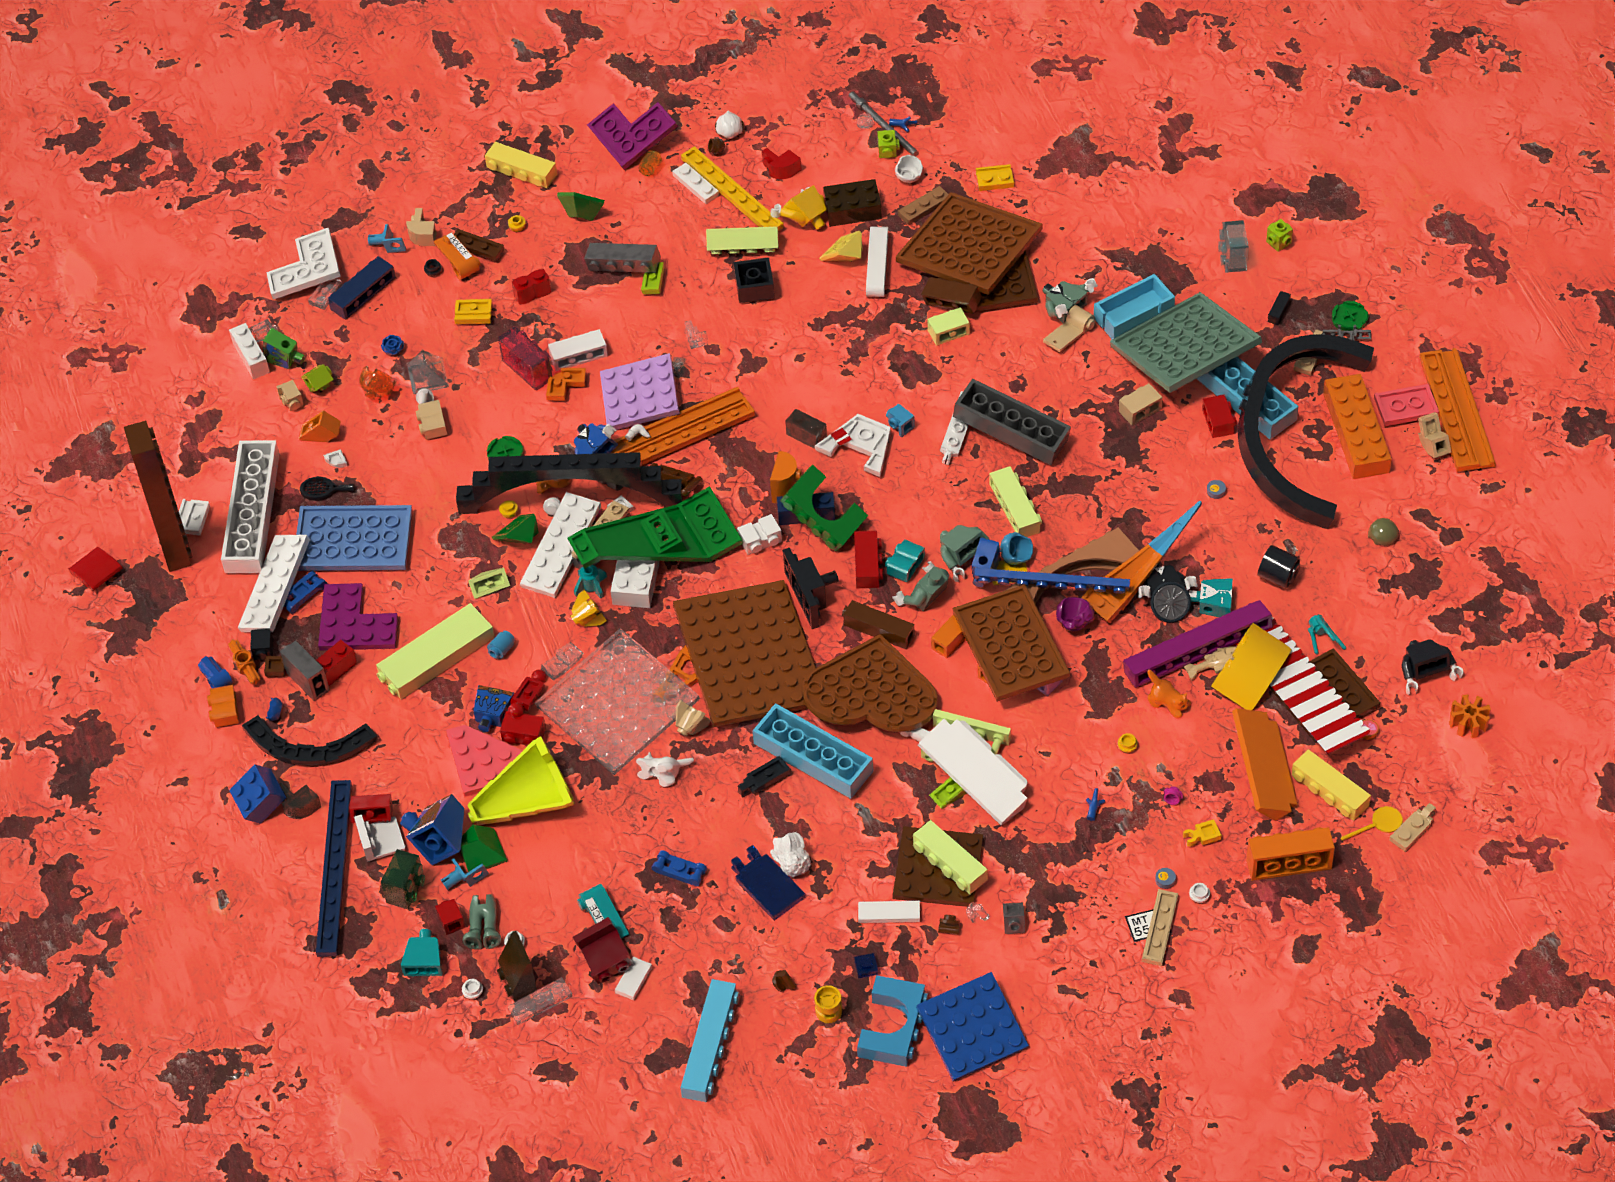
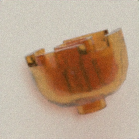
(376, 383)

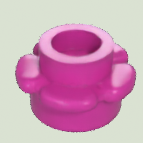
(1173, 795)

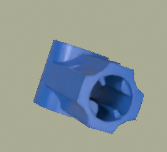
(214, 673)

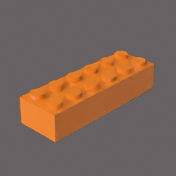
(1357, 426)

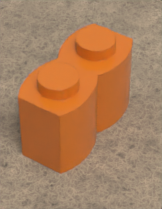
(224, 706)

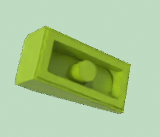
(947, 793)

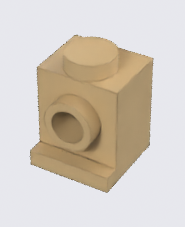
(290, 395)

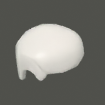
(908, 169)

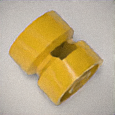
(828, 1004)

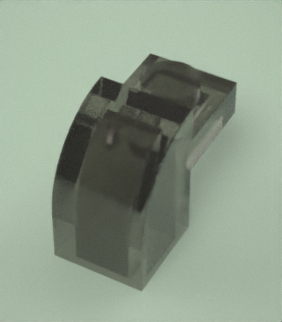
(301, 803)

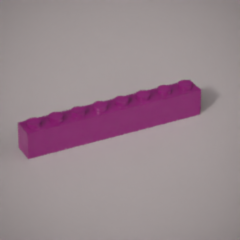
(1196, 643)

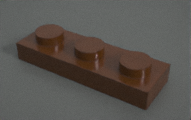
(479, 245)

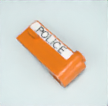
(462, 260)

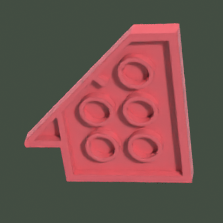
(478, 757)

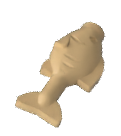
(1215, 660)

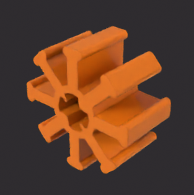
(1469, 716)

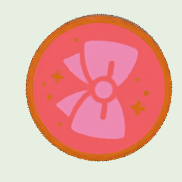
(1373, 726)

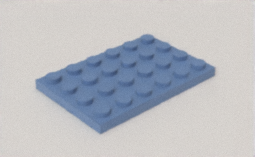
(355, 537)

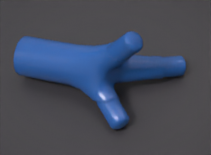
(902, 123)
(1093, 805)

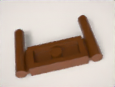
(689, 482)

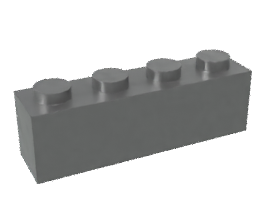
(622, 257)

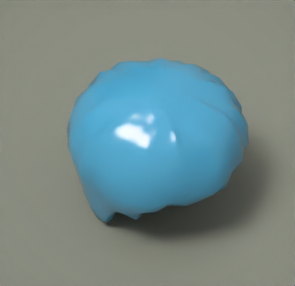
(1016, 548)

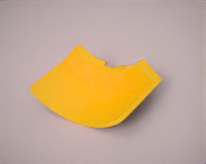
(1253, 667)

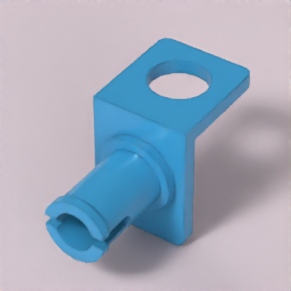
(386, 239)
(458, 875)

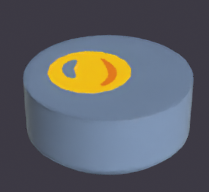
(1216, 489)
(1165, 878)

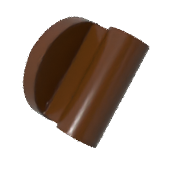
(949, 925)
(783, 981)

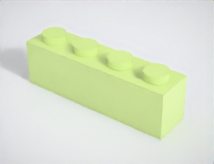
(741, 239)
(1015, 502)
(950, 857)

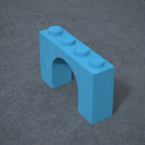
(896, 1046)

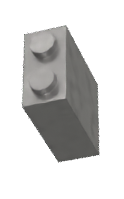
(304, 670)

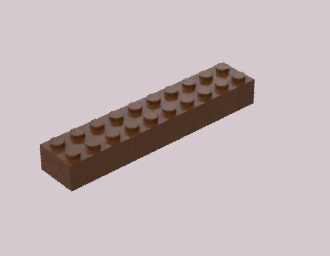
(159, 495)

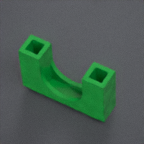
(799, 501)

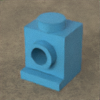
(900, 419)

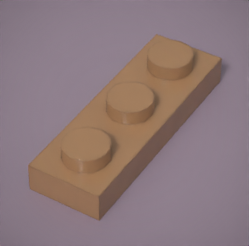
(922, 205)

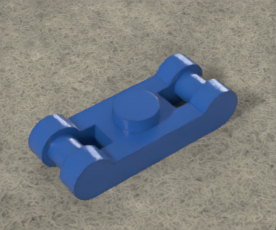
(303, 591)
(679, 868)

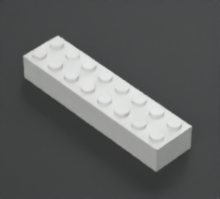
(250, 506)

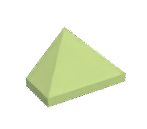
(488, 582)

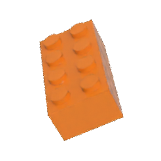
(1290, 853)

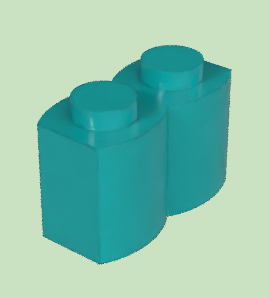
(905, 560)

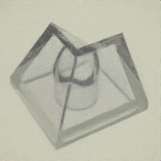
(427, 372)

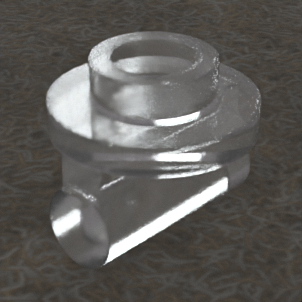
(975, 912)

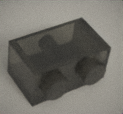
(805, 428)

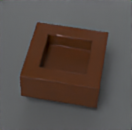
(274, 666)

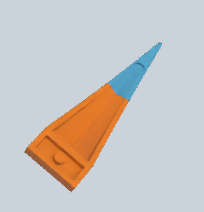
(1137, 569)

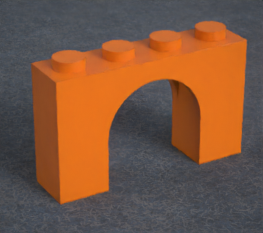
(948, 639)

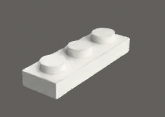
(695, 183)

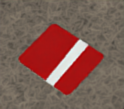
(841, 436)

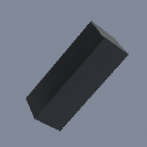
(1279, 308)

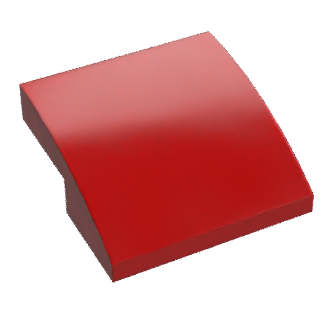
(95, 568)

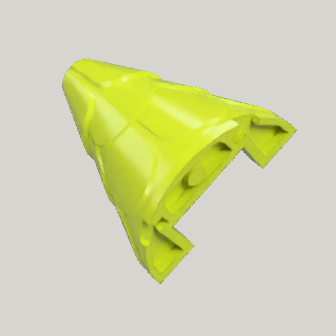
(522, 788)

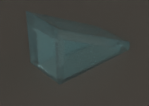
(678, 365)

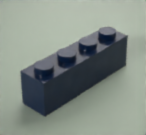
(361, 287)

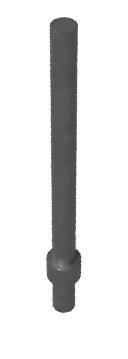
(862, 104)

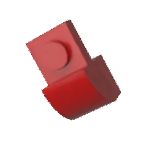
(781, 166)

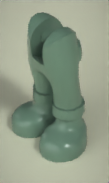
(476, 913)

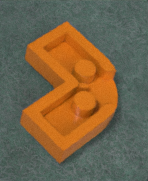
(567, 377)

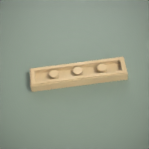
(1159, 927)

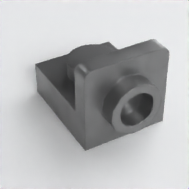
(1013, 918)

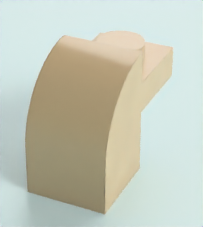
(421, 231)
(1431, 437)

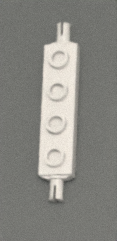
(953, 438)

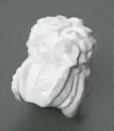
(791, 854)

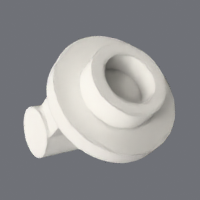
(424, 395)

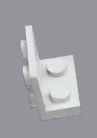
(379, 838)

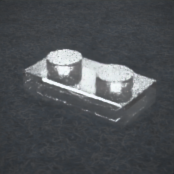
(323, 291)

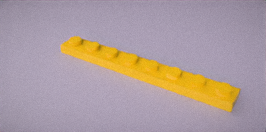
(730, 189)

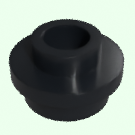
(432, 267)

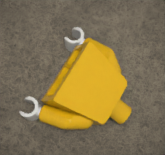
(803, 208)

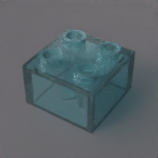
(1233, 246)

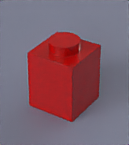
(450, 916)

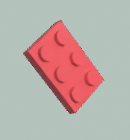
(1405, 404)

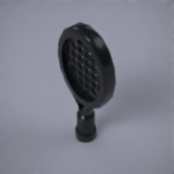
(320, 496)

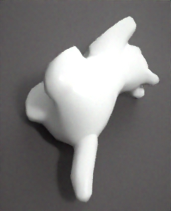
(663, 768)

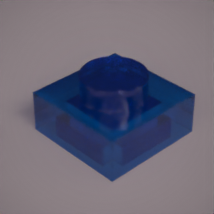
(866, 965)

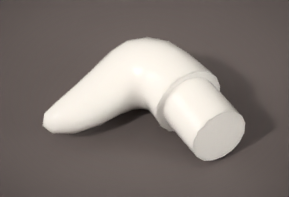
(635, 430)

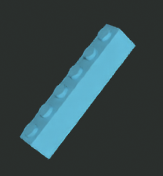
(709, 1040)

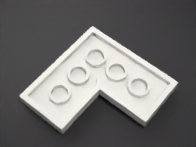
(316, 265)

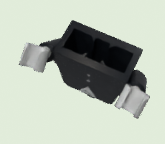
(1161, 575)
(1425, 660)

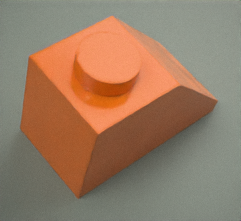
(320, 428)

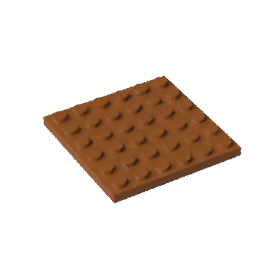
(969, 242)

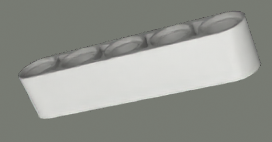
(877, 262)

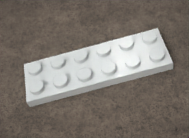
(554, 552)
(274, 582)

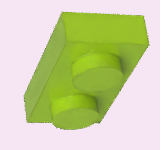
(653, 281)

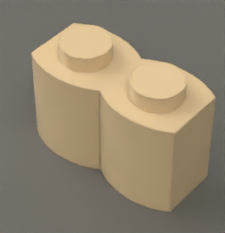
(432, 419)

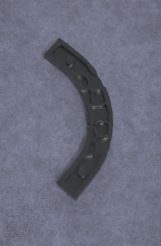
(308, 754)

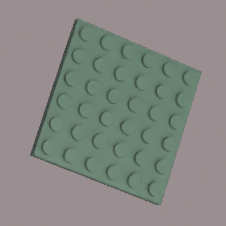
(1185, 342)

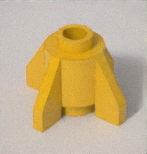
(586, 611)

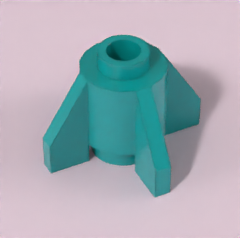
(590, 580)

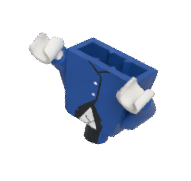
(595, 439)

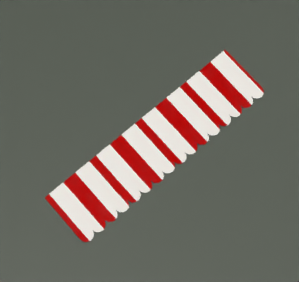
(1312, 700)

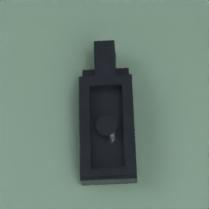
(764, 776)

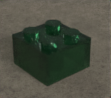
(402, 879)

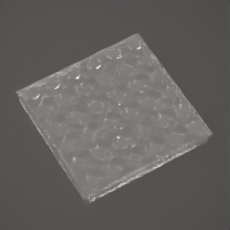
(616, 701)

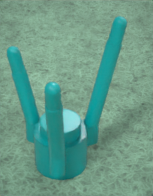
(1320, 626)

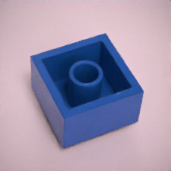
(257, 793)

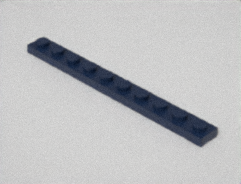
(334, 868)

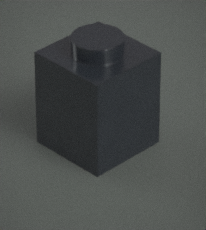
(261, 643)

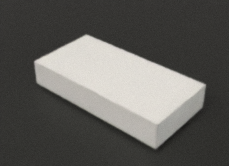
(633, 978)

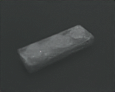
(540, 1001)

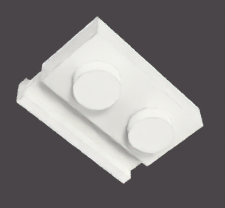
(193, 515)

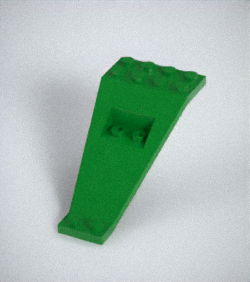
(693, 530)

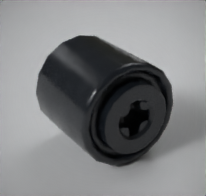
(1279, 566)

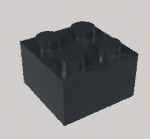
(754, 280)

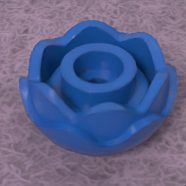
(392, 345)
(274, 709)

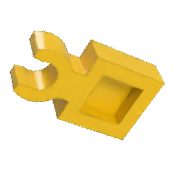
(1204, 832)

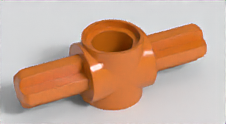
(244, 662)

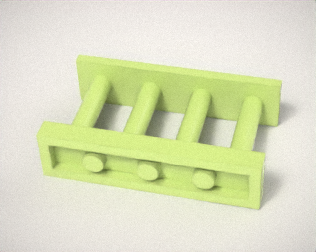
(988, 731)

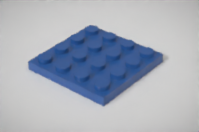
(972, 1026)

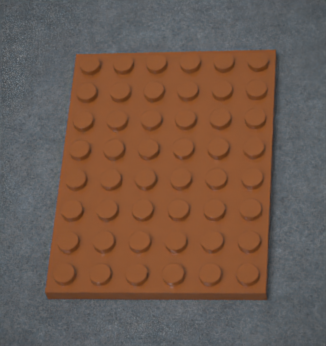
(746, 651)

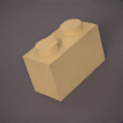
(1140, 404)

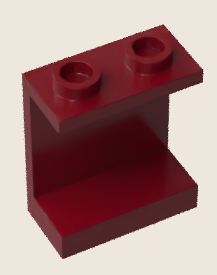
(603, 950)

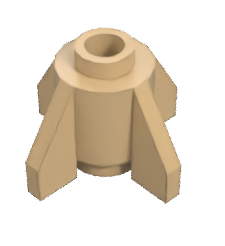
(689, 719)

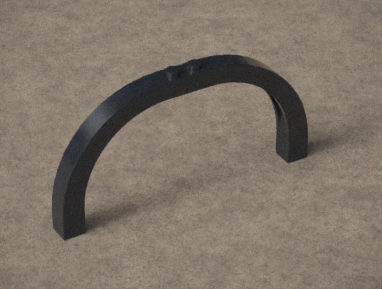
(1266, 476)

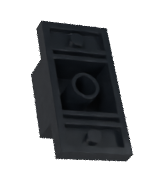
(807, 584)

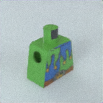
(281, 350)

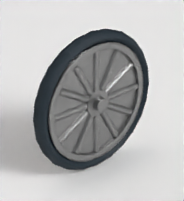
(1170, 602)

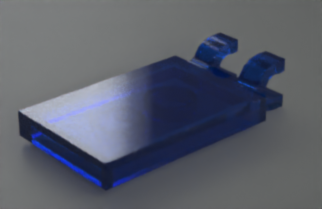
(767, 883)

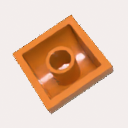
(783, 475)

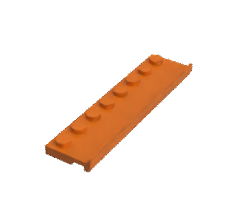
(1457, 410)
(688, 426)

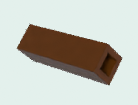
(877, 622)

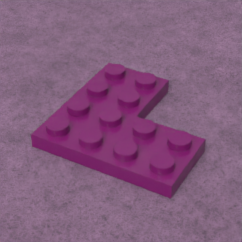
(631, 140)
(343, 620)

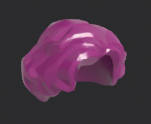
(1075, 613)

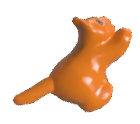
(1165, 694)

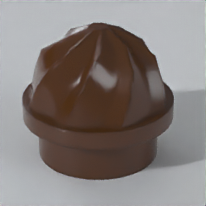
(716, 145)

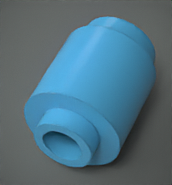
(501, 644)

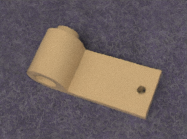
(1076, 324)

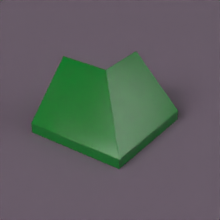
(580, 205)
(519, 530)
(481, 846)

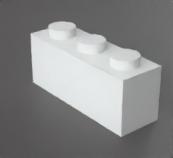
(577, 350)
(249, 351)

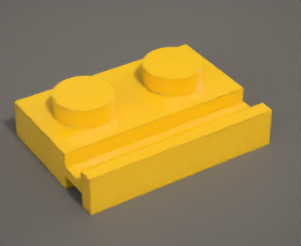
(994, 177)
(473, 311)

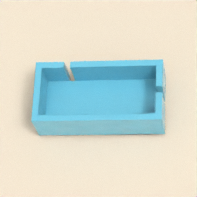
(1133, 306)

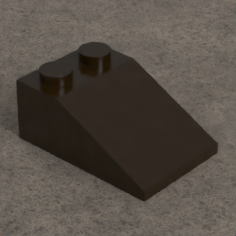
(516, 969)

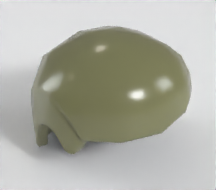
(1383, 532)

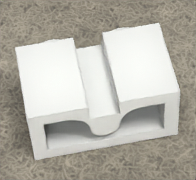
(760, 535)

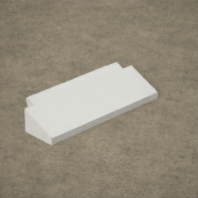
(976, 769)

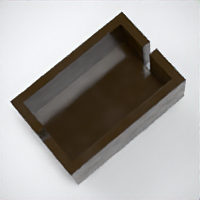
(852, 202)

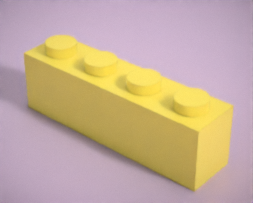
(521, 165)
(1330, 785)

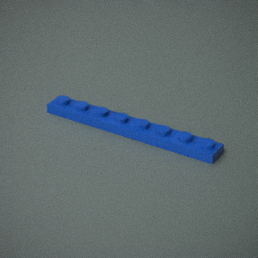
(1061, 581)

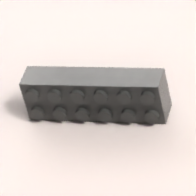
(1011, 421)

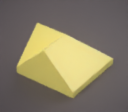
(845, 248)

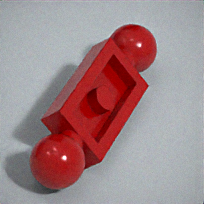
(527, 693)

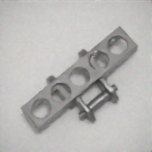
(1353, 334)

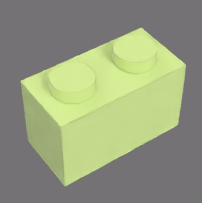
(948, 326)

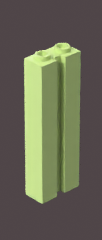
(435, 651)

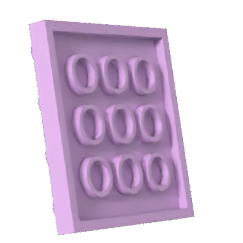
(639, 392)

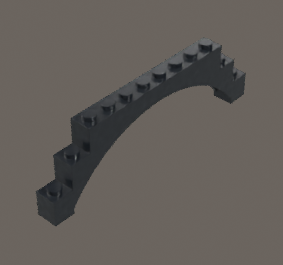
(616, 468)

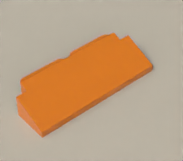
(1265, 763)

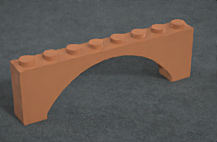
(1100, 554)

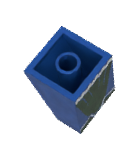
(439, 830)

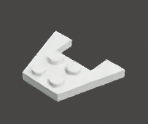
(867, 437)

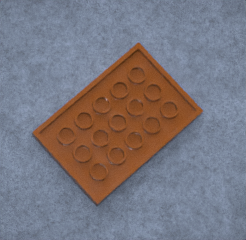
(1011, 642)

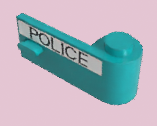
(600, 907)

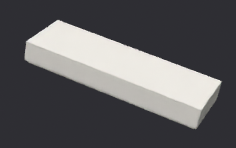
(888, 911)

